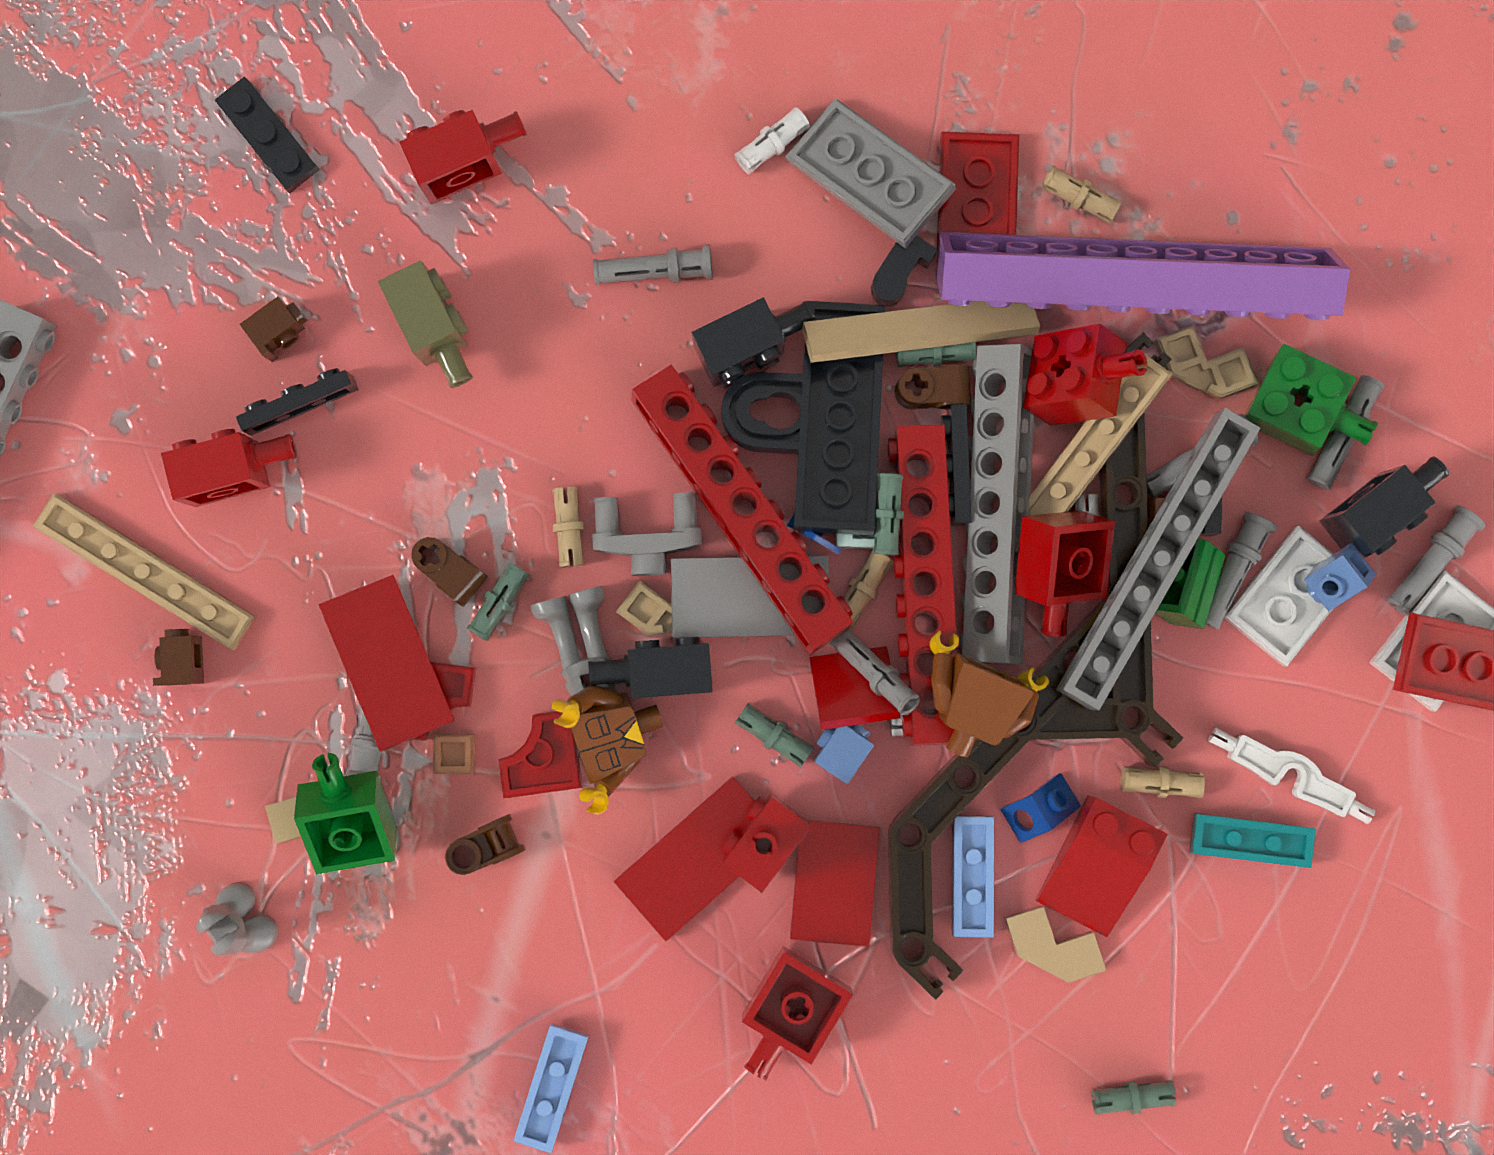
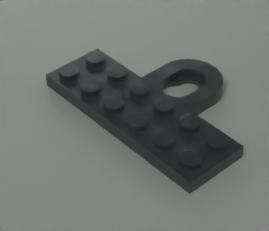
(833, 434)

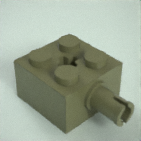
(427, 321)

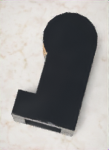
(892, 277)

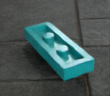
(1252, 840)

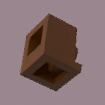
(274, 327)
(179, 659)

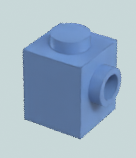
(1339, 577)
(843, 750)

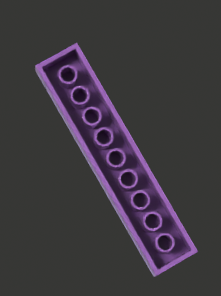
(1141, 275)

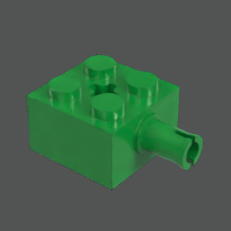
(1323, 400)
(344, 818)

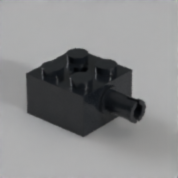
(746, 340)
(1385, 507)
(658, 670)

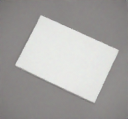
(1443, 600)
(1276, 605)

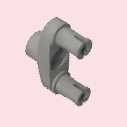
(647, 550)

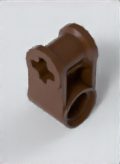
(939, 385)
(452, 573)
(486, 845)

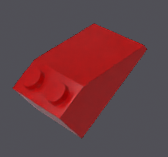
(1100, 865)

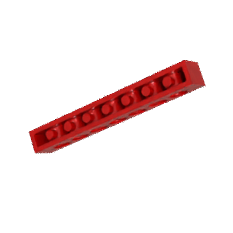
(670, 389)
(929, 446)

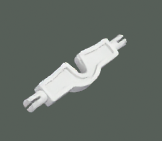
(1309, 784)

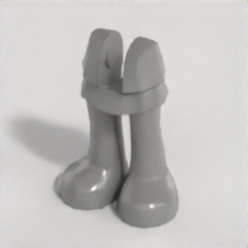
(556, 614)
(226, 927)

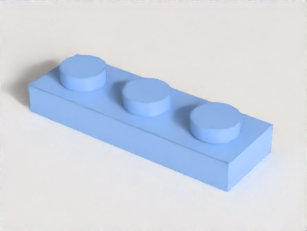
(973, 876)
(551, 1088)

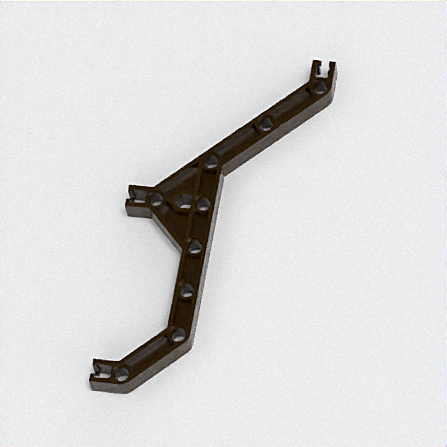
(1053, 718)

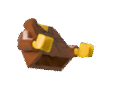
(979, 698)
(606, 738)

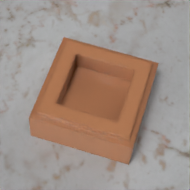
(454, 754)

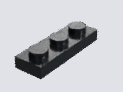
(267, 134)
(296, 401)
(958, 464)

